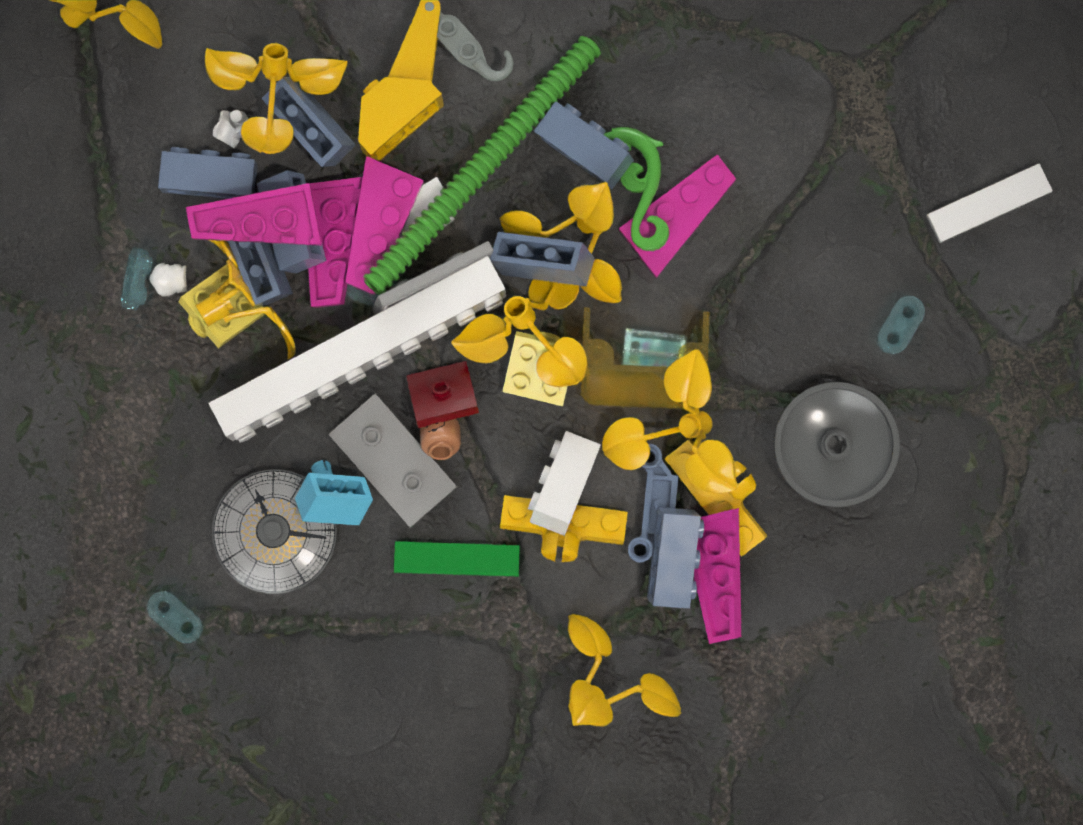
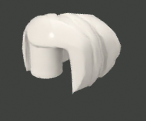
(229, 127)
(169, 279)

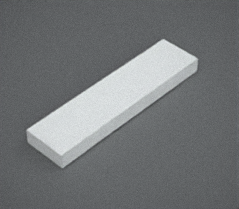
(989, 203)

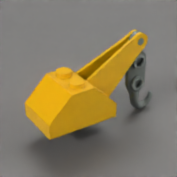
(407, 96)

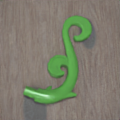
(647, 185)

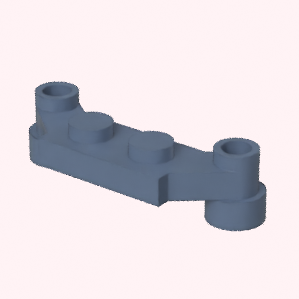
(659, 492)

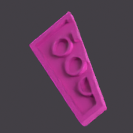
(683, 211)
(336, 215)
(381, 216)
(263, 217)
(720, 576)

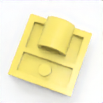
(220, 331)
(522, 373)

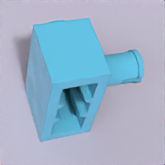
(332, 497)

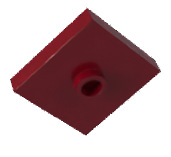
(442, 394)

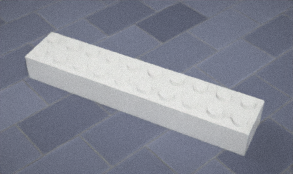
(358, 350)

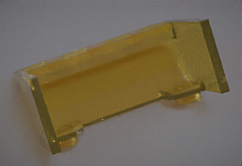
(629, 384)

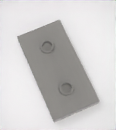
(406, 288)
(392, 460)

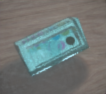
(651, 348)

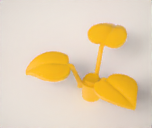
(135, 18)
(233, 69)
(594, 214)
(218, 304)
(486, 342)
(712, 463)
(588, 701)

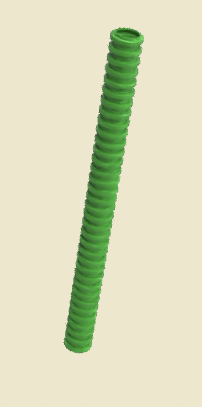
(482, 165)

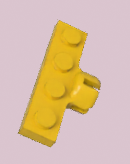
(586, 524)
(749, 530)

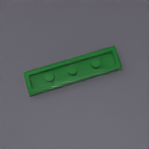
(456, 559)

